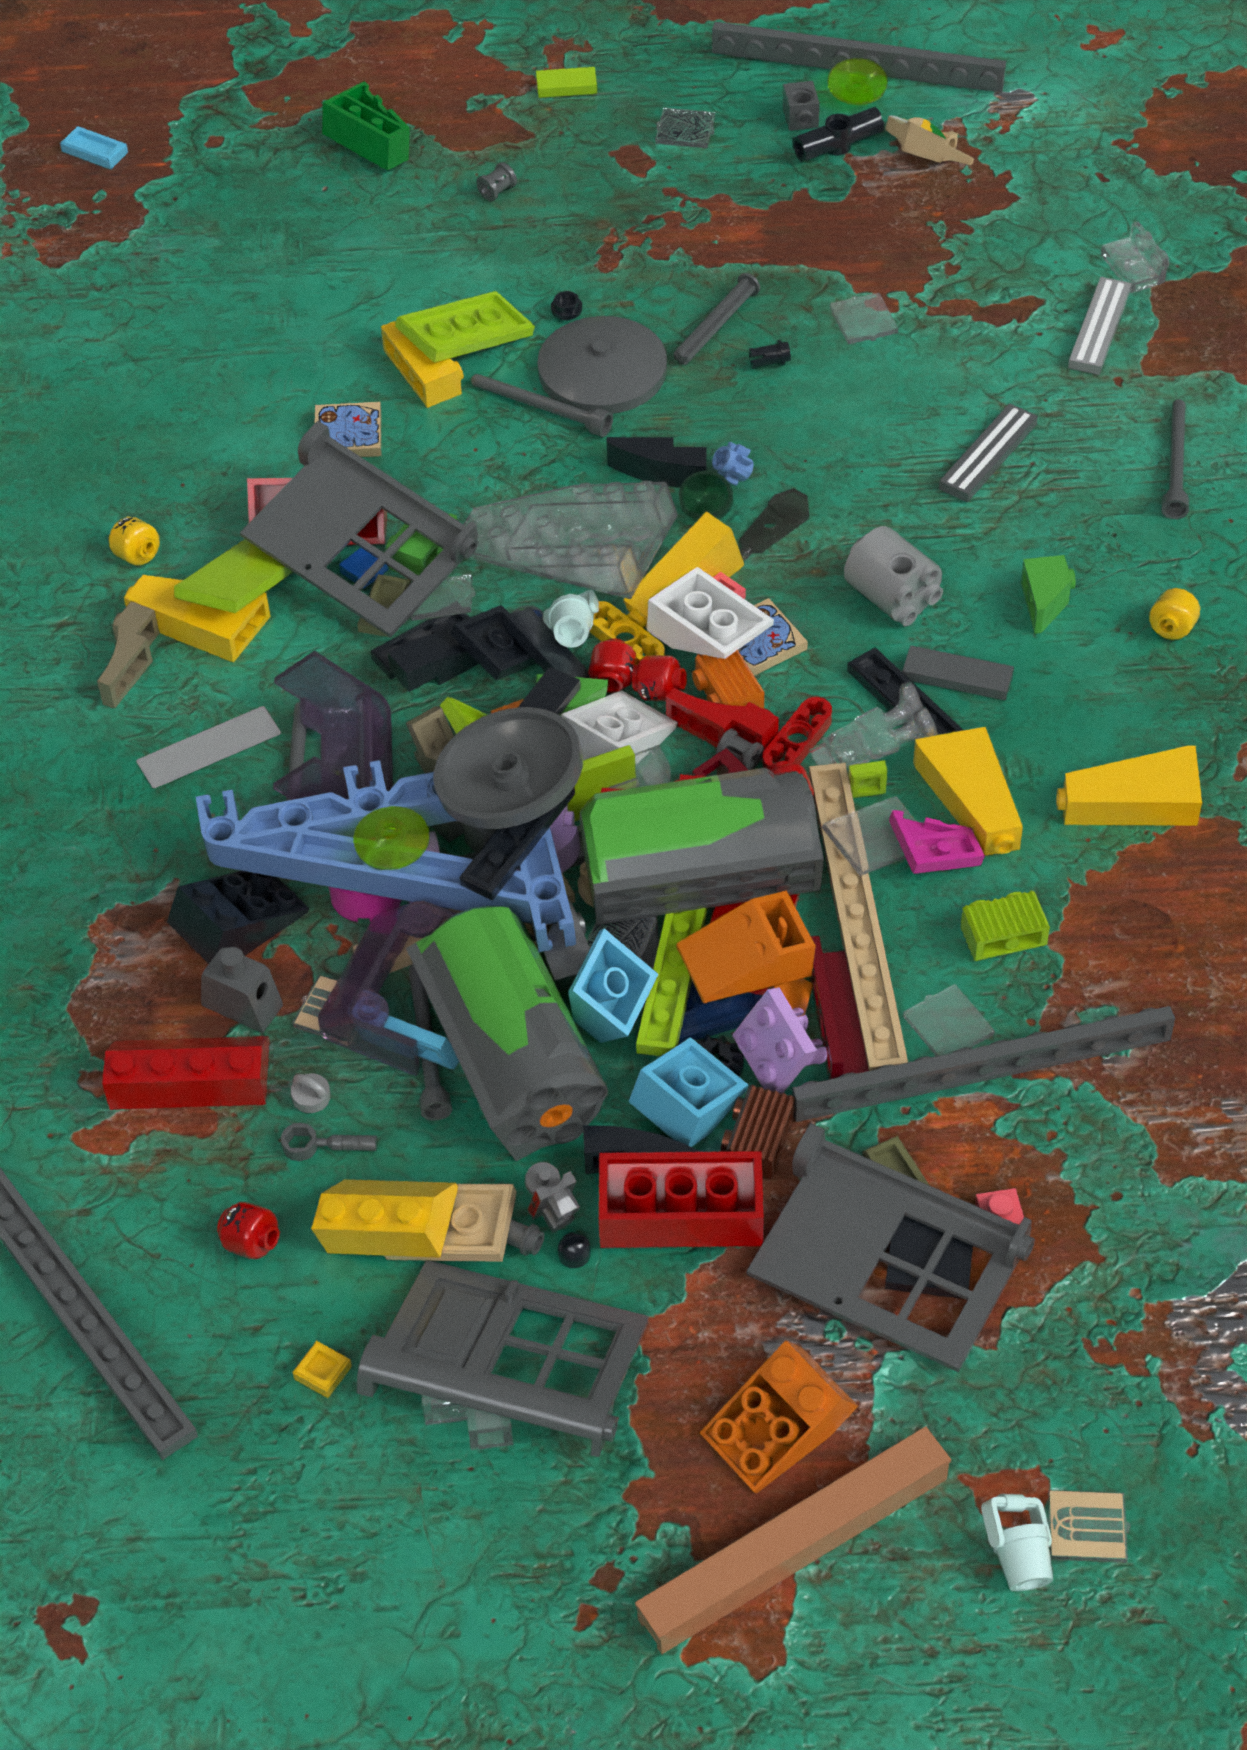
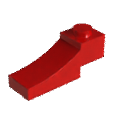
(712, 720)

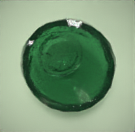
(706, 493)

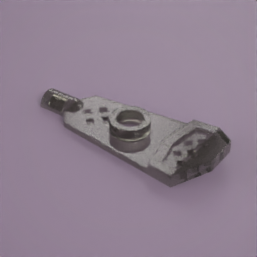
(785, 511)

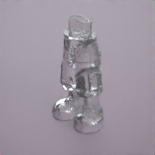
(873, 734)

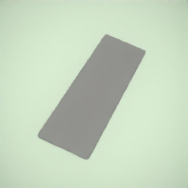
(208, 747)

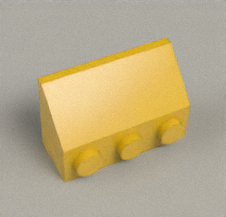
(385, 1217)

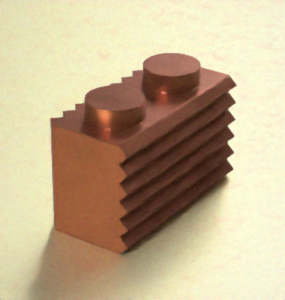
(761, 1125)

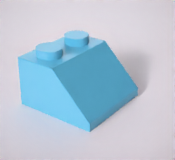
(610, 989)
(686, 1092)

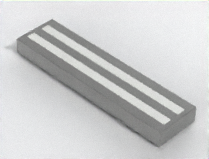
(1099, 325)

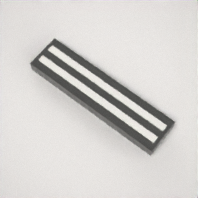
(988, 452)

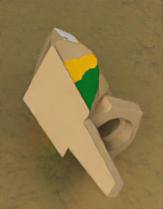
(926, 140)

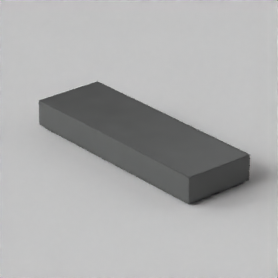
(958, 672)

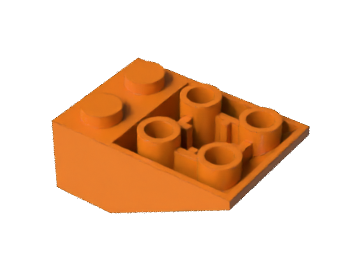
(749, 949)
(778, 1416)

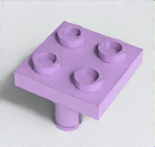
(777, 1041)

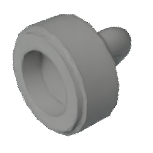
(310, 1092)

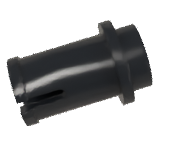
(771, 354)

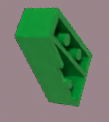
(366, 127)

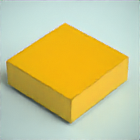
(322, 1369)

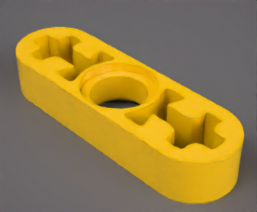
(622, 623)

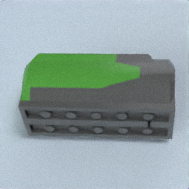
(700, 843)
(509, 1029)

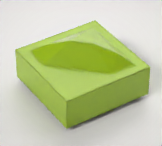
(868, 779)

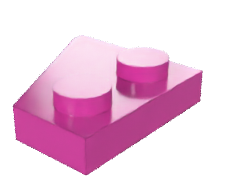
(935, 844)

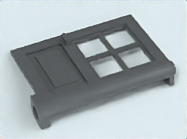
(331, 505)
(839, 1232)
(455, 1333)

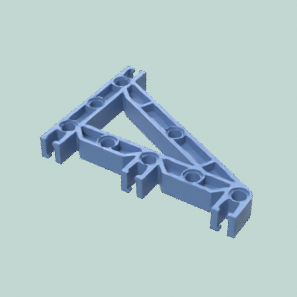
(314, 844)

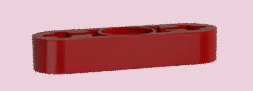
(800, 724)

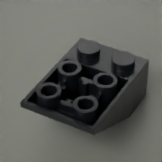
(233, 912)

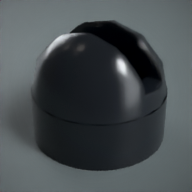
(576, 1253)

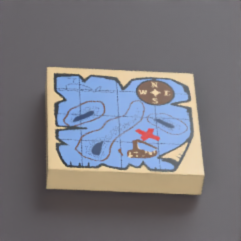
(353, 426)
(774, 644)

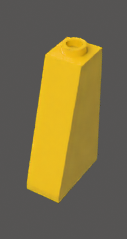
(705, 545)
(198, 625)
(971, 786)
(1135, 791)

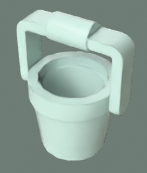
(572, 617)
(1022, 1548)

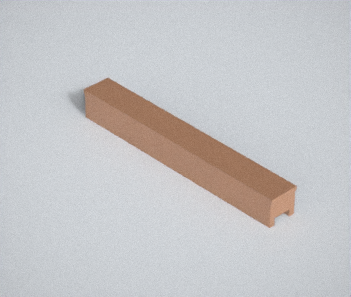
(793, 1540)

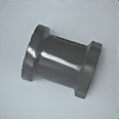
(503, 183)
(744, 751)

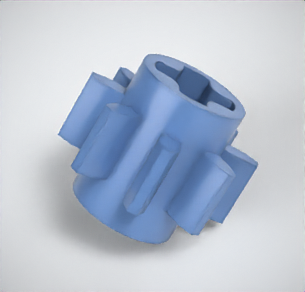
(733, 462)

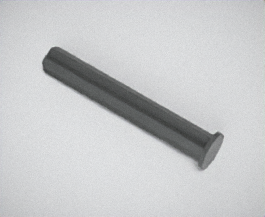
(746, 287)

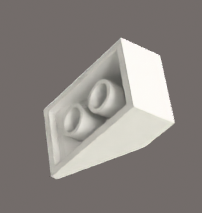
(704, 616)
(618, 722)

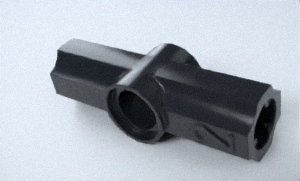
(838, 134)

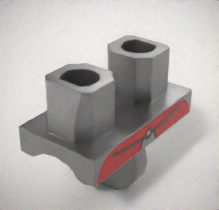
(551, 1196)

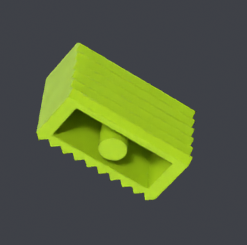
(1004, 925)

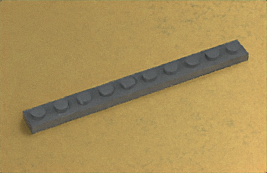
(828, 51)
(982, 1063)
(91, 1326)

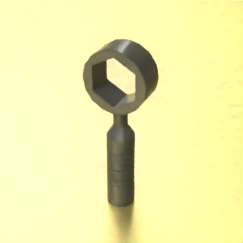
(334, 1142)

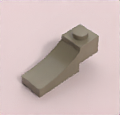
(134, 633)

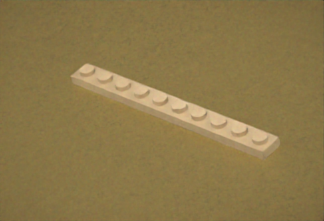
(858, 927)

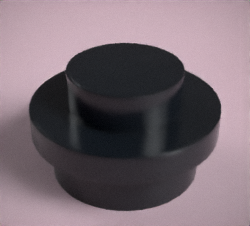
(566, 305)

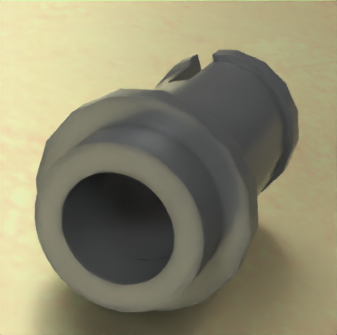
(525, 1237)

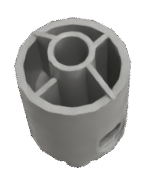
(893, 574)

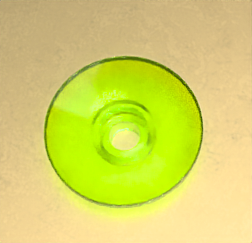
(857, 81)
(391, 848)

